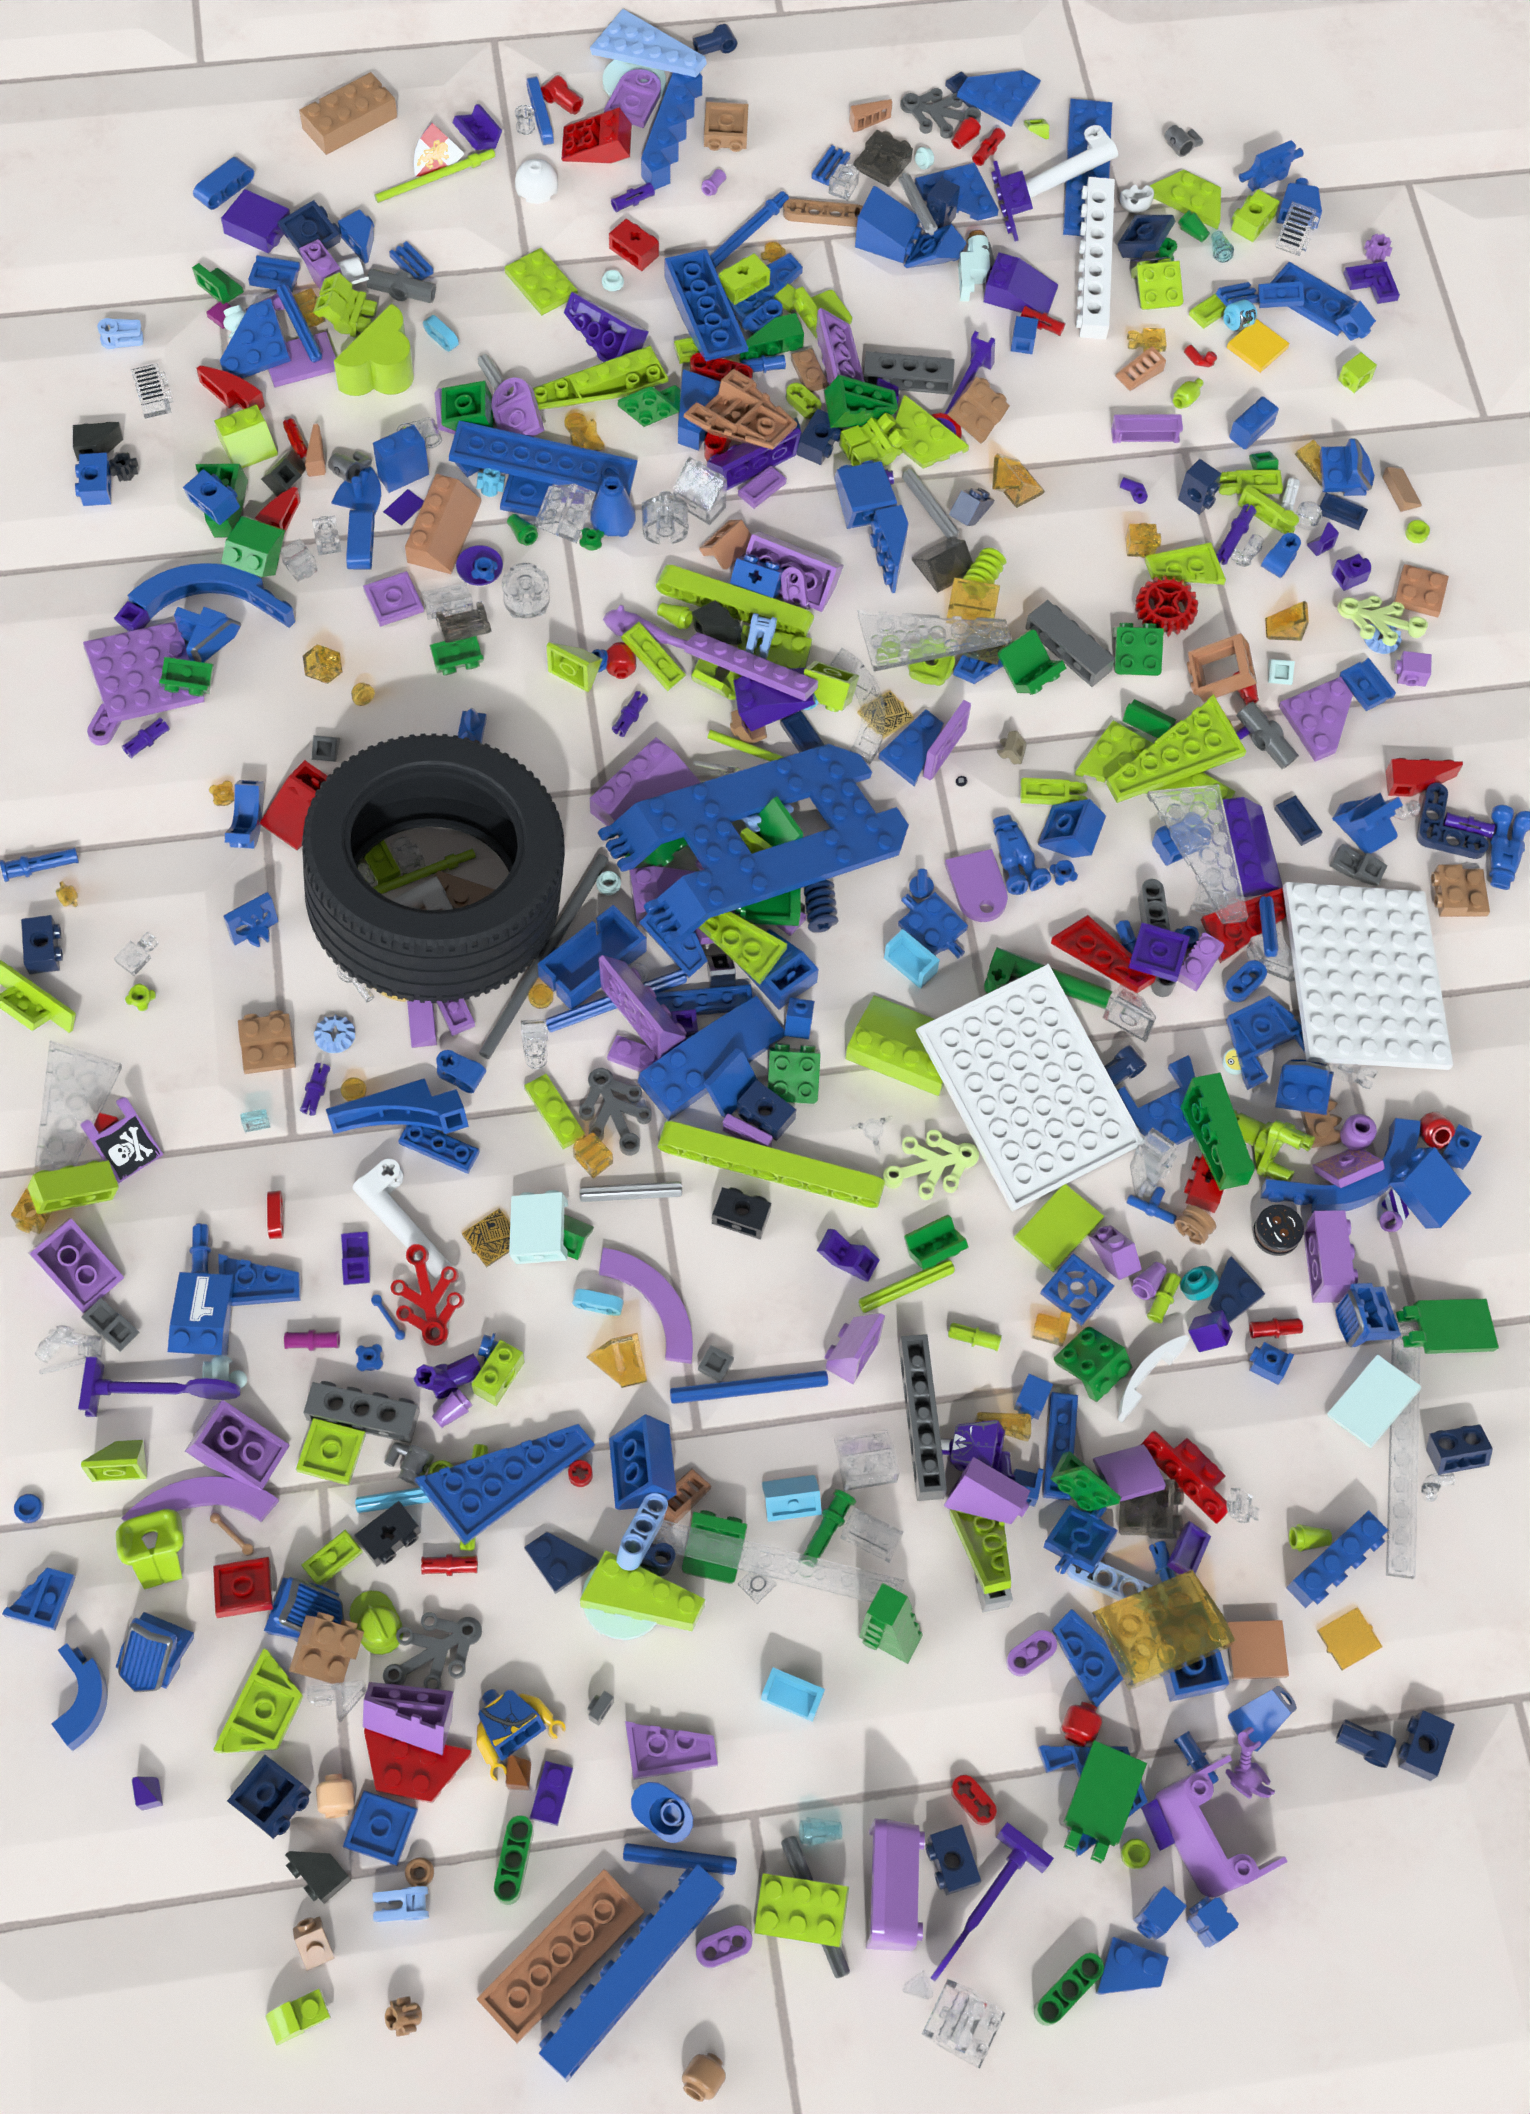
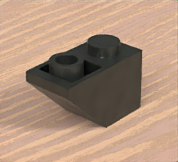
(96, 437)
(284, 473)
(717, 623)
(320, 1872)

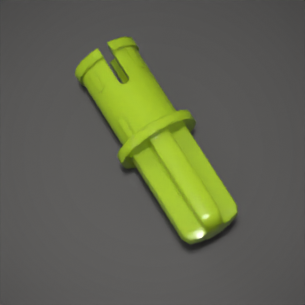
(1164, 1298)
(974, 1336)

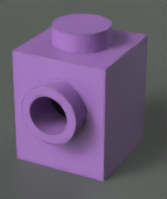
(1413, 668)

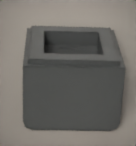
(325, 748)

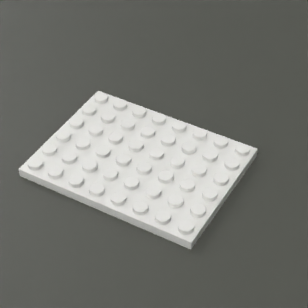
(1366, 976)
(1030, 1087)

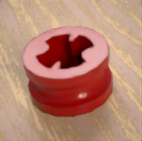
(585, 1466)

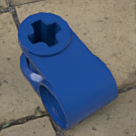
(762, 316)
(1282, 555)
(459, 1071)

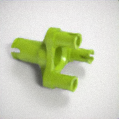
(1268, 1140)

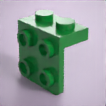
(651, 405)
(1138, 649)
(1029, 663)
(794, 1073)
(1094, 1361)
(1083, 1484)
(730, 1527)

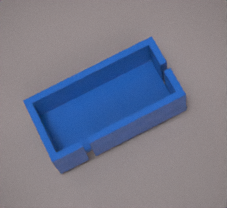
(574, 966)

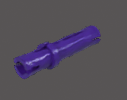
(1239, 527)

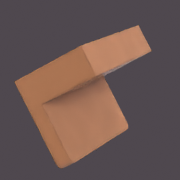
(727, 543)

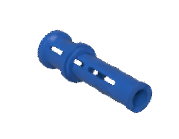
(26, 865)

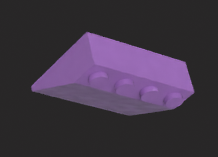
(647, 775)
(640, 1006)

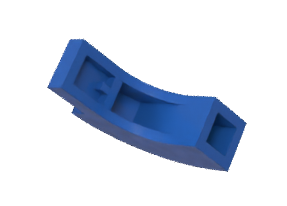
(247, 814)
(91, 1701)

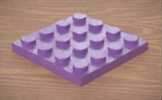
(130, 669)

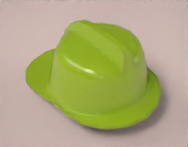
(377, 1620)

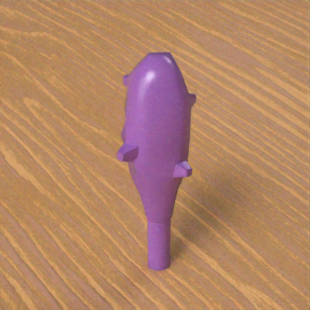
(621, 621)

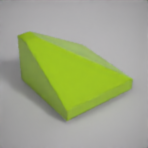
(1038, 126)

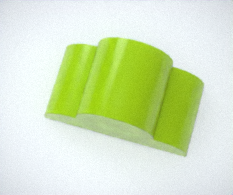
(377, 358)

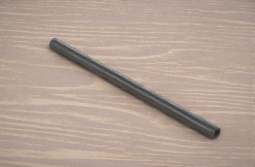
(532, 974)

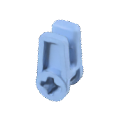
(121, 333)
(761, 628)
(413, 1904)

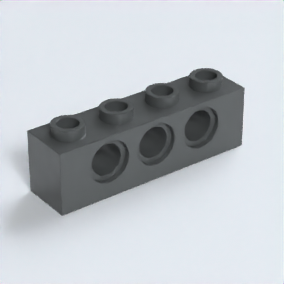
(910, 372)
(399, 1428)

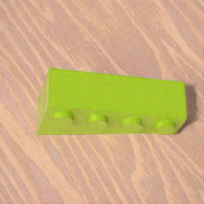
(640, 1595)

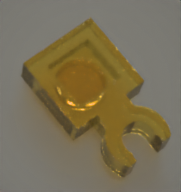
(1148, 338)

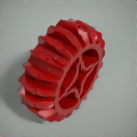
(1166, 597)

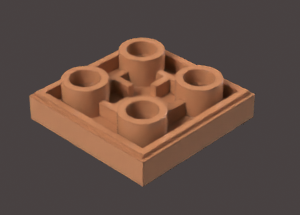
(1258, 1650)

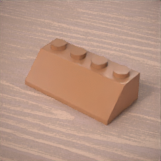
(442, 525)

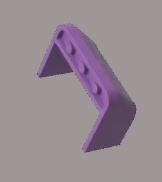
(1196, 1841)
(895, 1885)

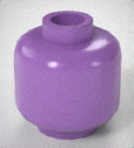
(1358, 1132)

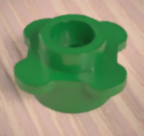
(591, 544)

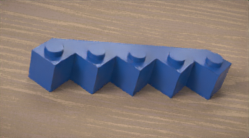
(669, 128)

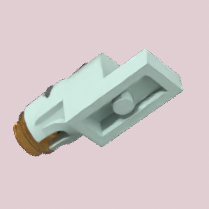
(974, 263)

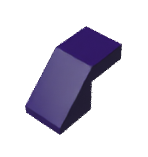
(848, 1257)

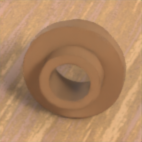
(415, 1864)

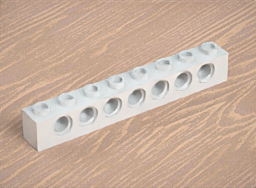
(1097, 258)

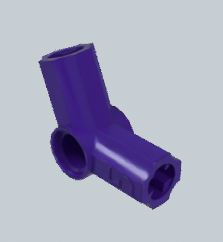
(447, 1378)

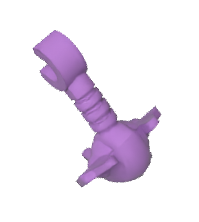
(1249, 1776)

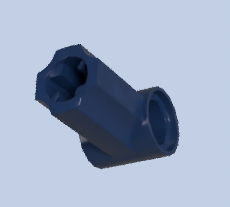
(720, 39)
(1125, 1064)
(655, 1567)
(1373, 1745)

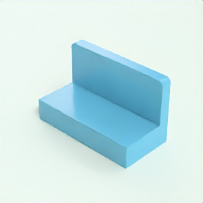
(792, 1498)

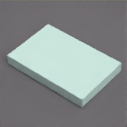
(1374, 1401)

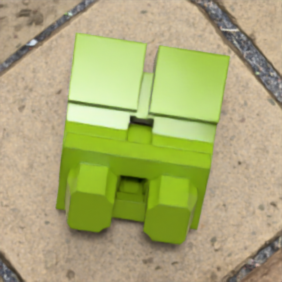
(344, 306)
(873, 441)

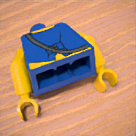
(509, 1724)

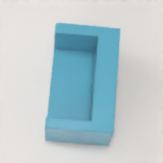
(911, 958)
(792, 1694)

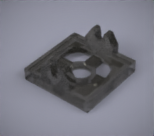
(463, 620)

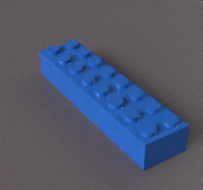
(631, 1973)

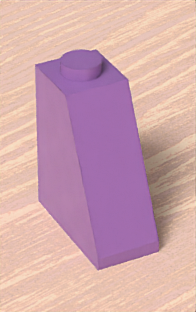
(988, 1494)

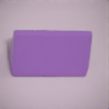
(421, 1024)

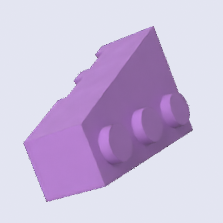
(409, 1714)

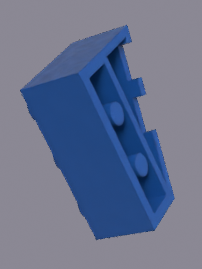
(694, 389)

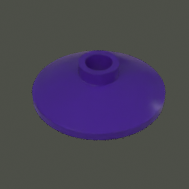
(466, 564)

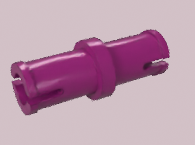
(312, 1340)

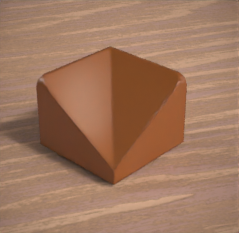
(518, 1773)

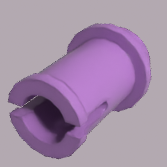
(711, 185)

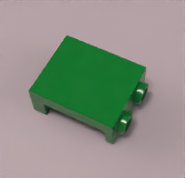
(778, 910)

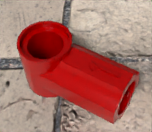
(557, 91)

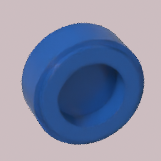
(28, 1508)

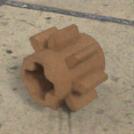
(403, 2016)

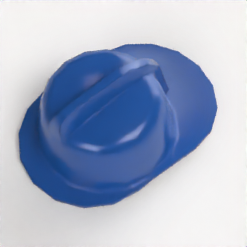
(662, 1811)

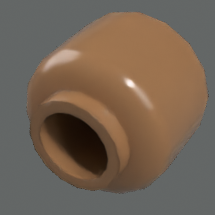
(703, 2077)

